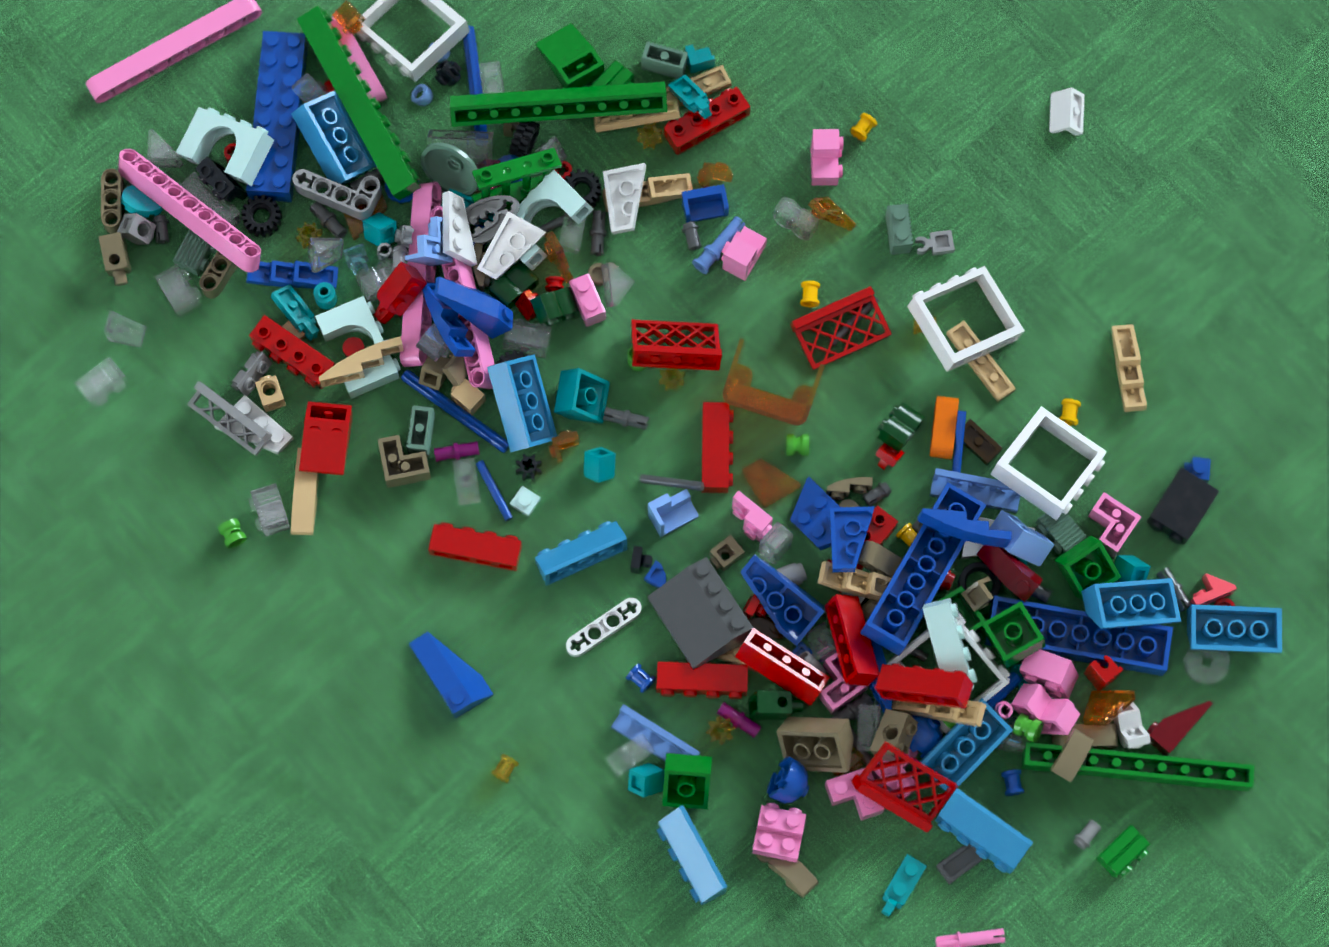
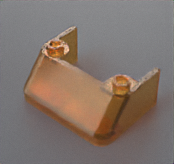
(740, 394)

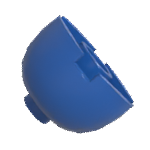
(927, 735)
(789, 782)

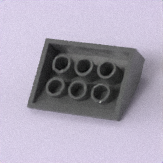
(700, 613)

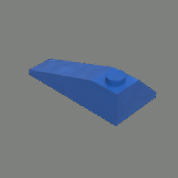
(475, 306)
(785, 602)
(453, 678)

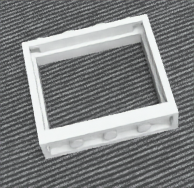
(432, 55)
(936, 338)
(1029, 489)
(985, 653)

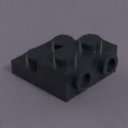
(223, 185)

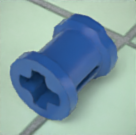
(640, 678)
(1012, 782)

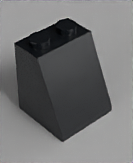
(1182, 506)

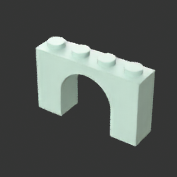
(209, 127)
(551, 192)
(358, 317)

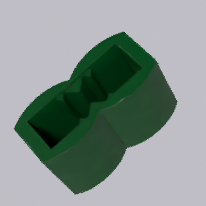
(512, 284)
(555, 306)
(900, 427)

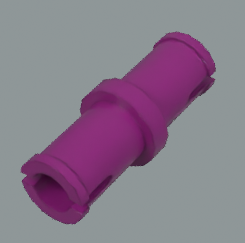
(456, 451)
(739, 720)

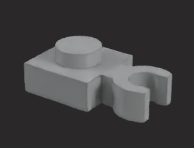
(403, 235)
(939, 242)

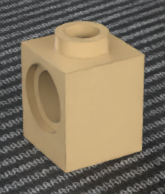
(467, 397)
(273, 401)

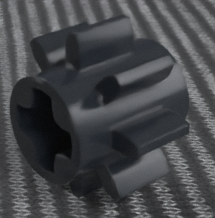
(448, 73)
(525, 462)

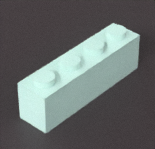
(947, 637)

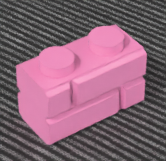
(588, 300)

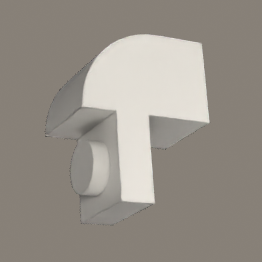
(1130, 728)

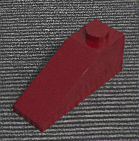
(1010, 571)
(1173, 729)

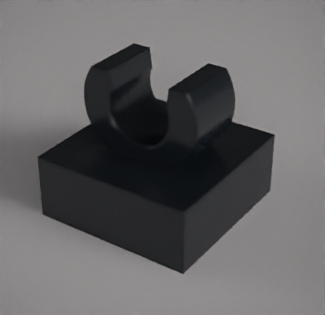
(639, 560)

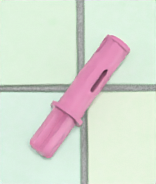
(971, 938)

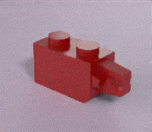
(398, 292)

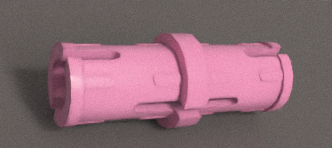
(1009, 710)

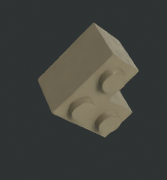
(402, 468)

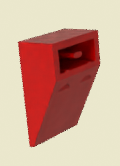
(325, 438)

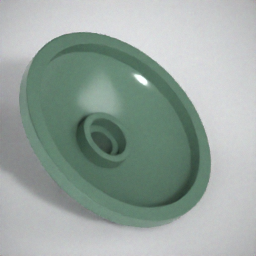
(449, 167)

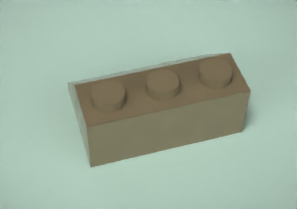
(817, 742)

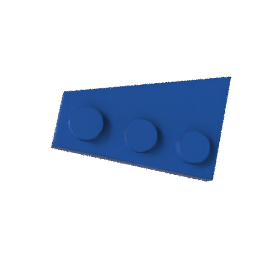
(848, 535)

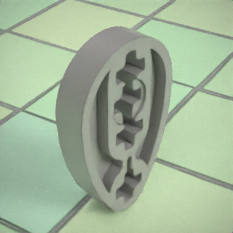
(481, 208)

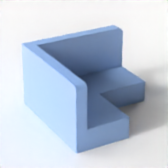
(431, 246)
(671, 512)
(1025, 541)

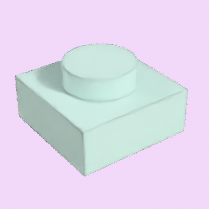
(525, 501)

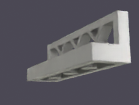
(234, 412)

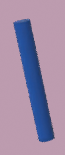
(959, 440)
(494, 490)

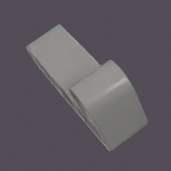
(336, 190)

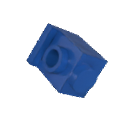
(1199, 467)

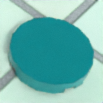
(139, 203)

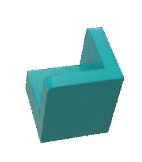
(699, 59)
(379, 229)
(599, 464)
(1131, 568)
(646, 780)

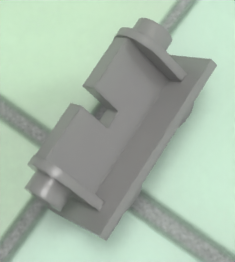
(257, 366)

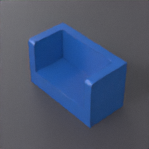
(705, 203)

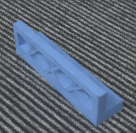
(987, 490)
(632, 724)

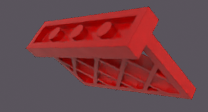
(832, 311)
(674, 355)
(891, 800)

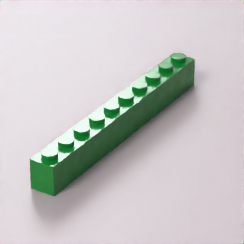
(359, 103)
(558, 104)
(1147, 767)

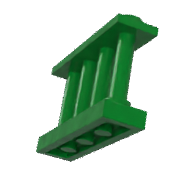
(513, 170)

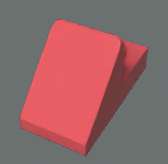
(1215, 588)

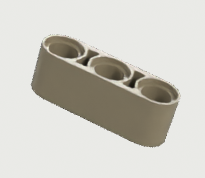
(109, 192)
(212, 275)
(879, 559)
(1104, 736)

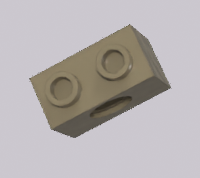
(896, 729)

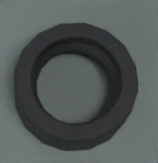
(981, 567)

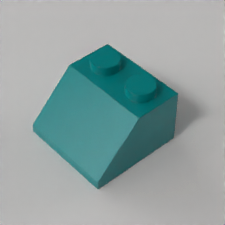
(581, 396)

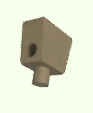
(113, 249)

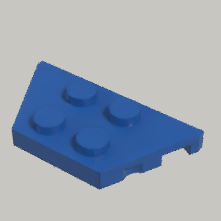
(813, 515)

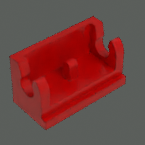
(1102, 676)

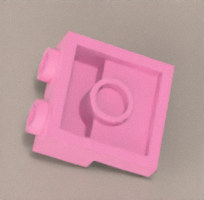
(756, 520)
(779, 832)

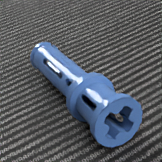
(713, 252)

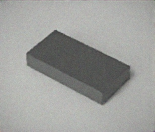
(958, 863)

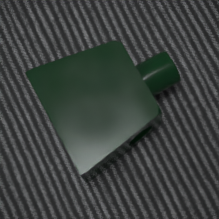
(766, 703)

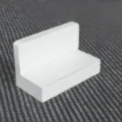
(1067, 111)

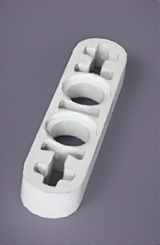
(601, 624)

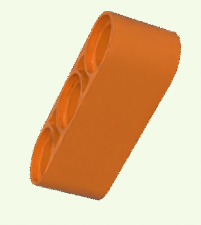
(944, 427)

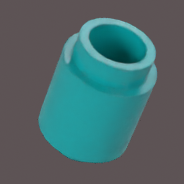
(325, 295)

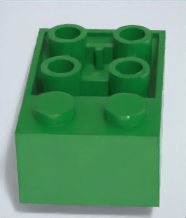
(571, 57)

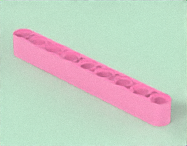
(172, 49)
(189, 210)
(417, 316)
(482, 358)

